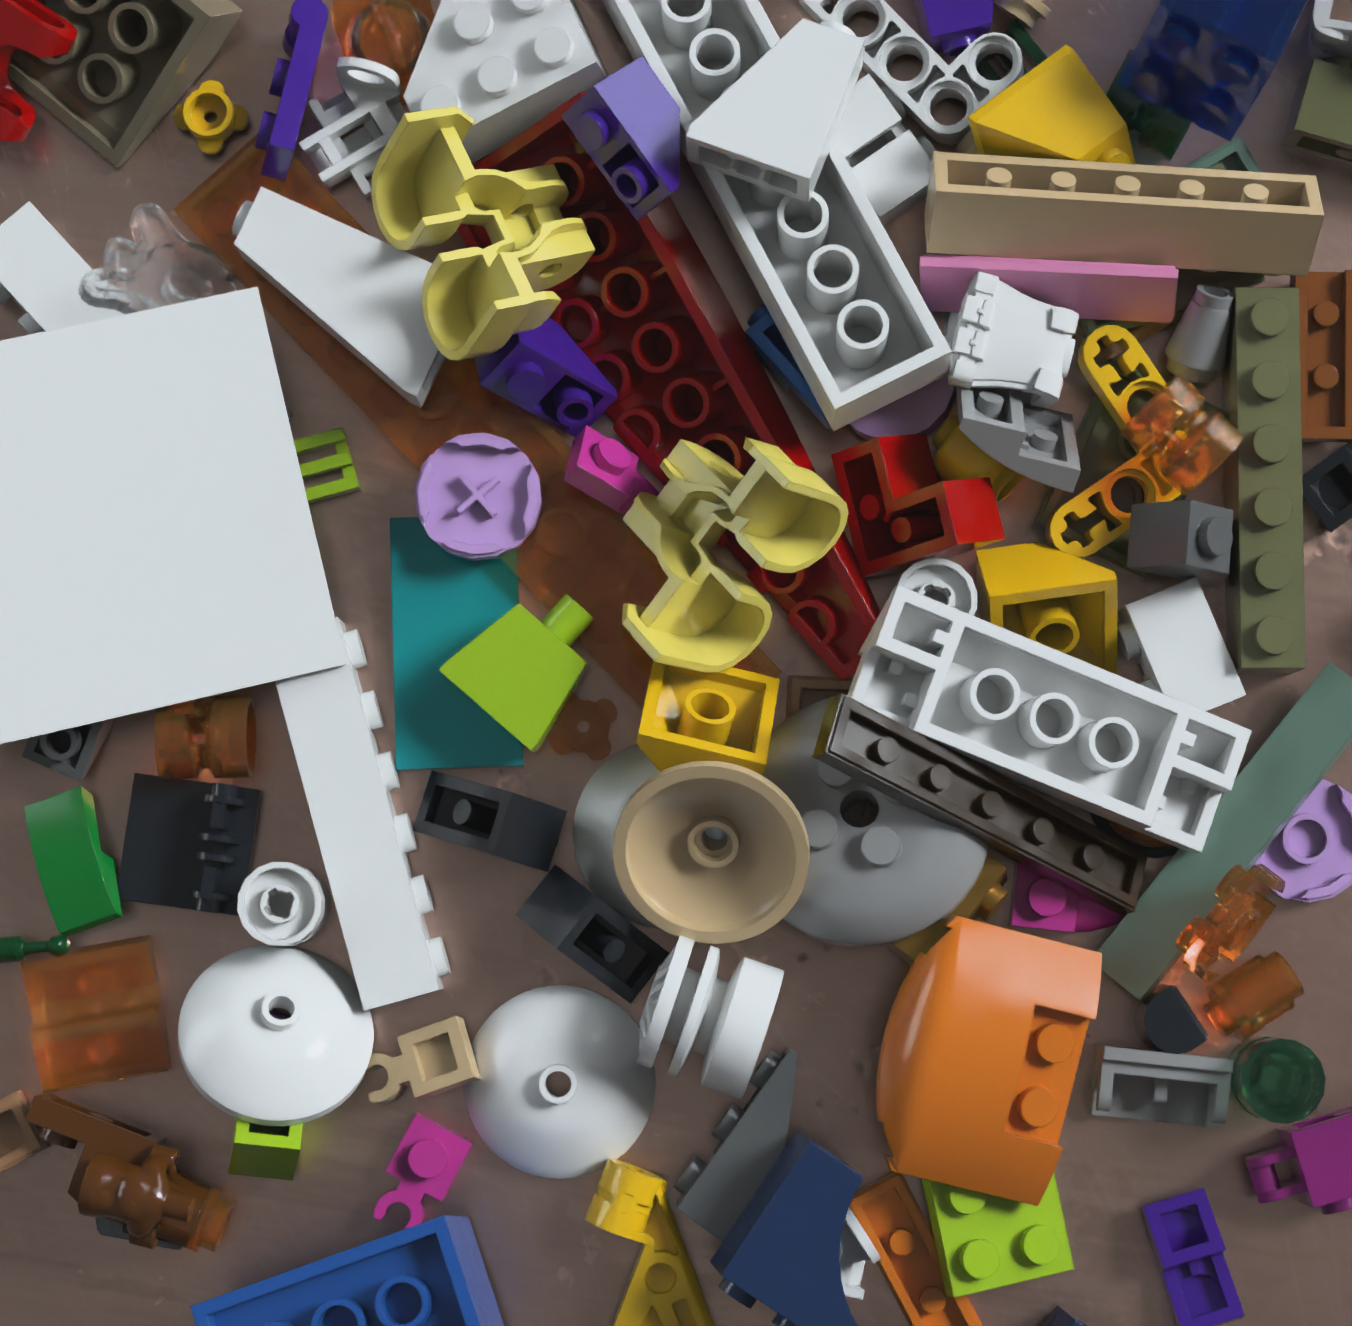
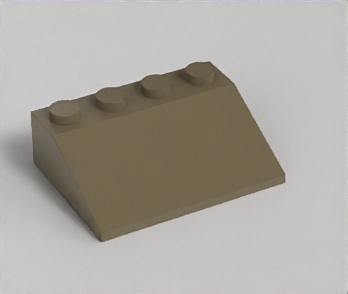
(124, 66)

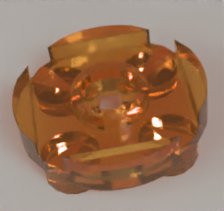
(1231, 922)

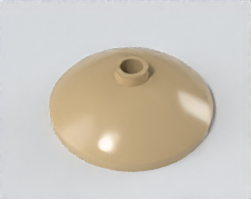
(703, 884)

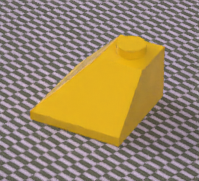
(1053, 115)
(1051, 600)
(707, 717)

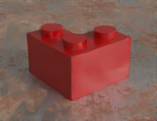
(902, 509)

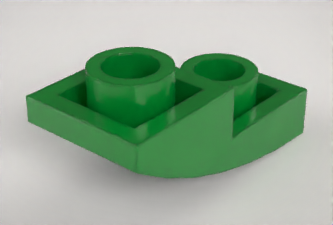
(70, 863)

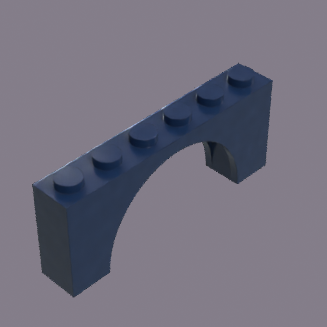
(791, 1237)

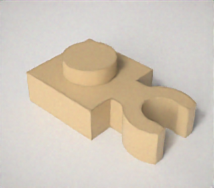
(431, 1062)

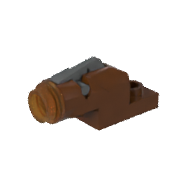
(69, 1122)

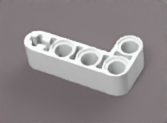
(937, 78)

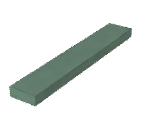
(1242, 829)

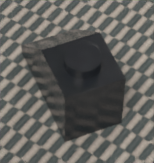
(490, 820)
(592, 934)

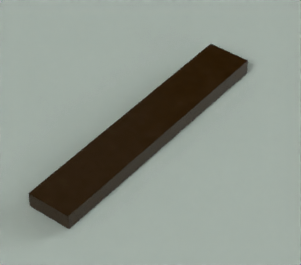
(980, 803)

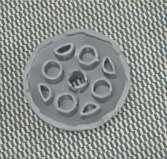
(870, 880)

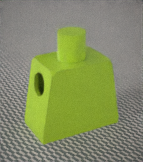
(524, 668)

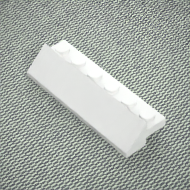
(1049, 719)

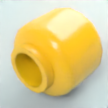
(962, 459)

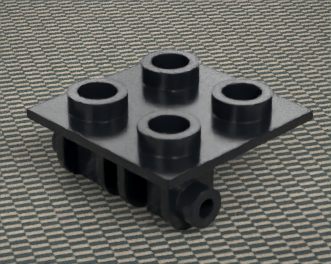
(187, 843)

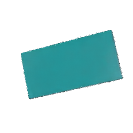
(436, 612)

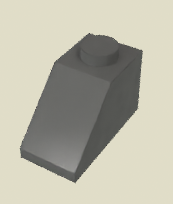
(1181, 540)

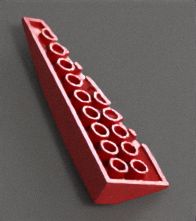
(681, 367)

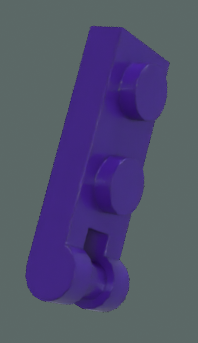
(292, 84)

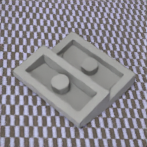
(1020, 435)

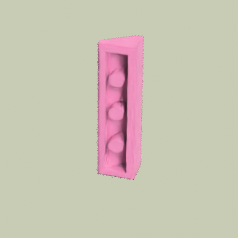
(1087, 288)

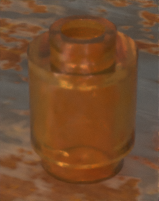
(1252, 996)

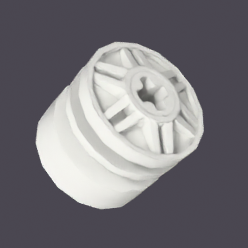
(709, 1016)

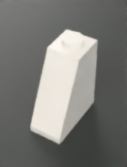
(782, 111)

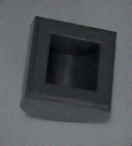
(1168, 1022)

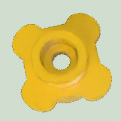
(206, 99)

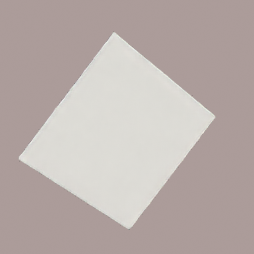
(151, 518)

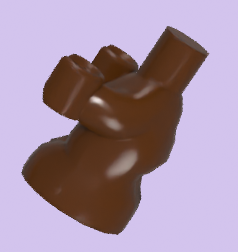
(135, 1193)

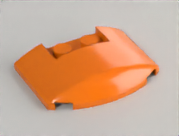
(985, 1058)

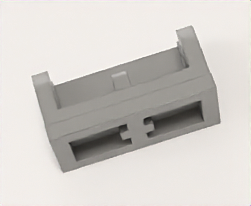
(1160, 1086)

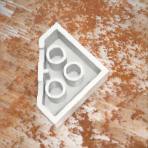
(503, 65)

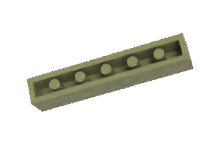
(1265, 483)

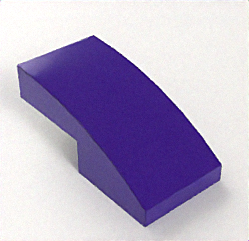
(1192, 1260)

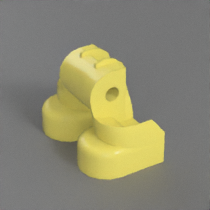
(475, 294)
(780, 517)

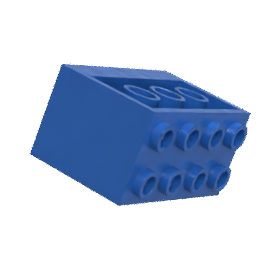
(403, 1279)

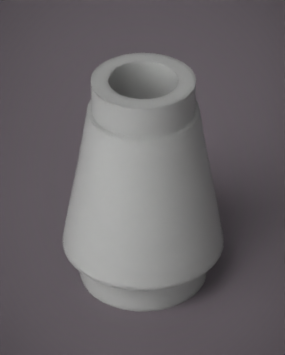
(1202, 335)

